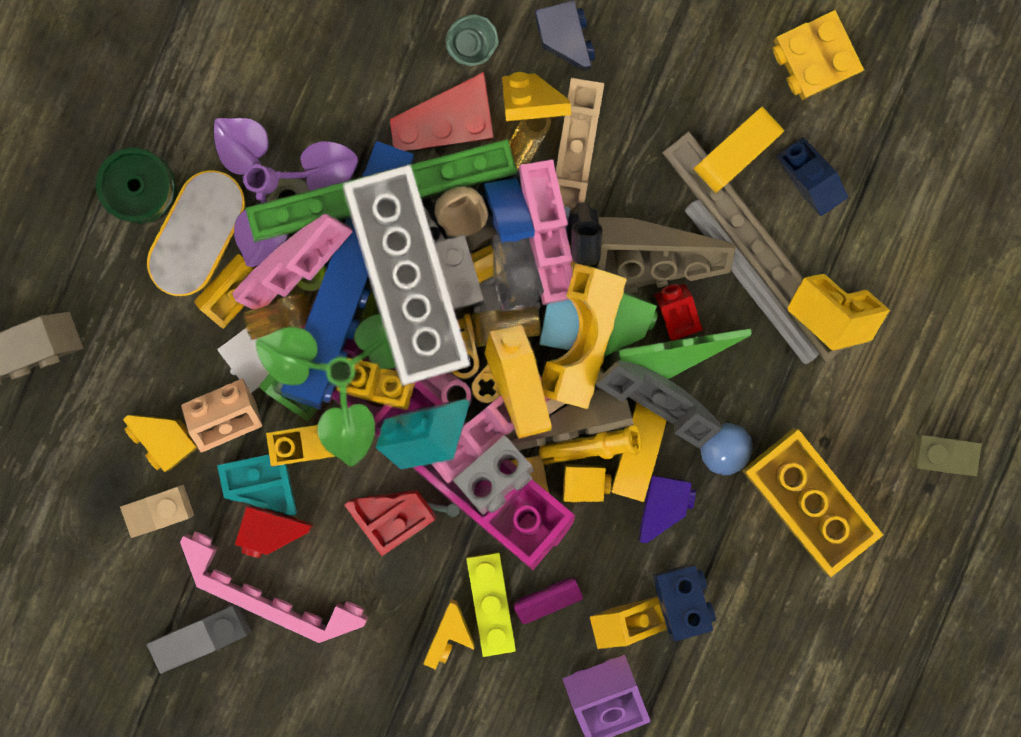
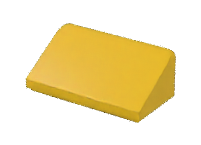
(218, 299)

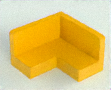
(834, 315)

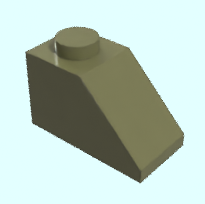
(945, 455)

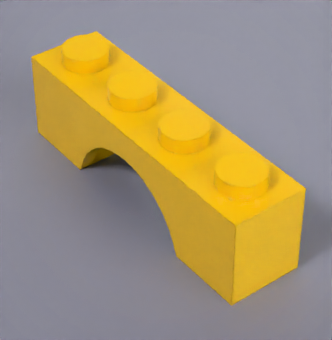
(596, 299)

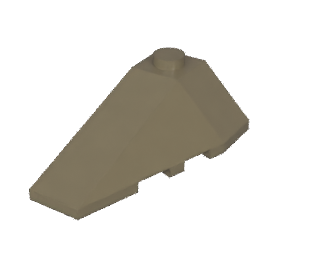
(658, 254)
(602, 415)

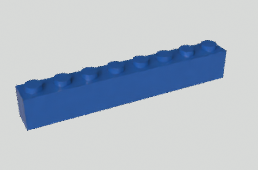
(341, 295)

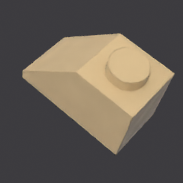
(157, 511)

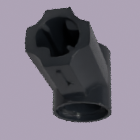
(585, 235)

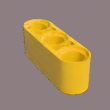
(738, 149)

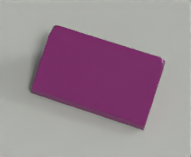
(548, 600)

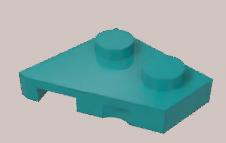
(258, 484)

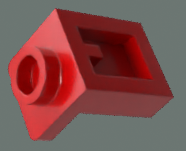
(678, 311)

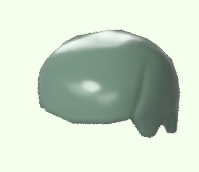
(471, 40)

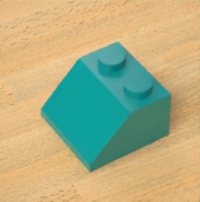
(423, 434)

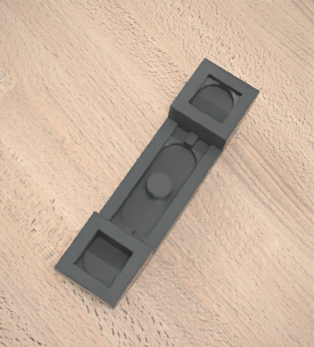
(662, 397)

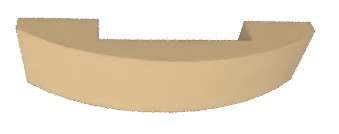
(578, 140)

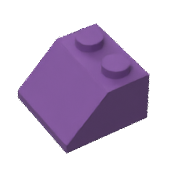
(606, 699)

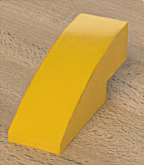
(636, 470)

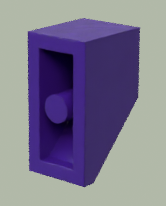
(664, 505)

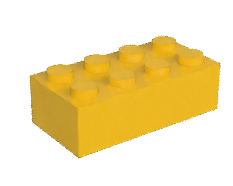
(812, 502)

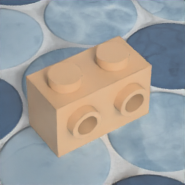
(221, 415)

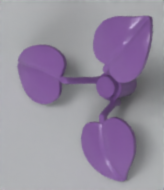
(239, 147)

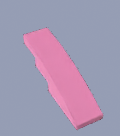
(549, 223)
(295, 258)
(478, 437)

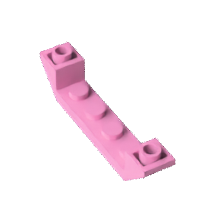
(199, 555)

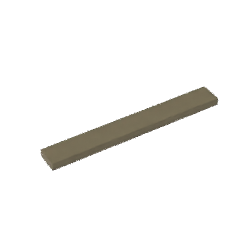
(744, 231)

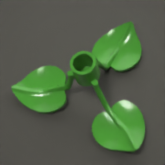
(290, 354)

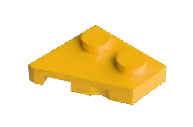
(532, 97)

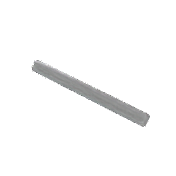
(755, 286)

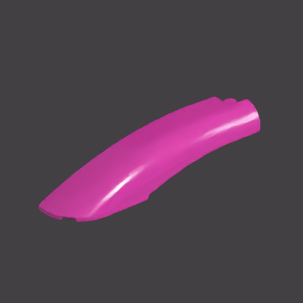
(527, 521)

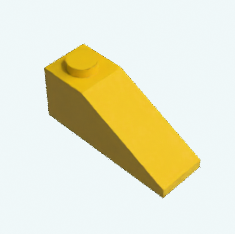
(518, 380)

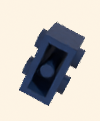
(679, 604)

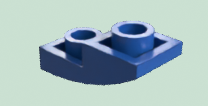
(509, 210)

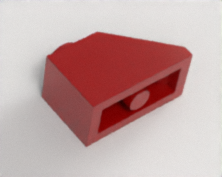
(268, 530)

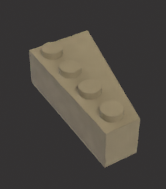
(37, 344)

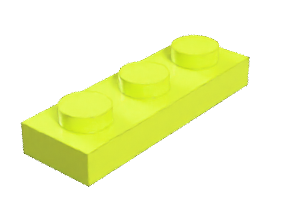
(491, 604)

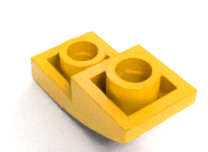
(379, 386)

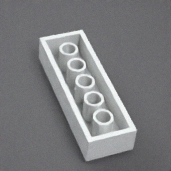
(405, 275)

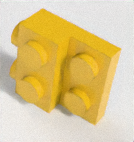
(817, 55)

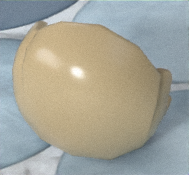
(461, 211)

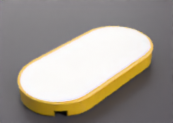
(195, 233)

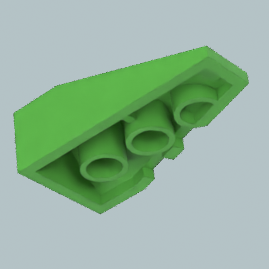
(677, 356)

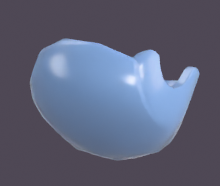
(728, 450)

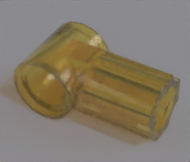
(525, 142)
(287, 312)
(496, 319)

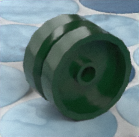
(140, 166)

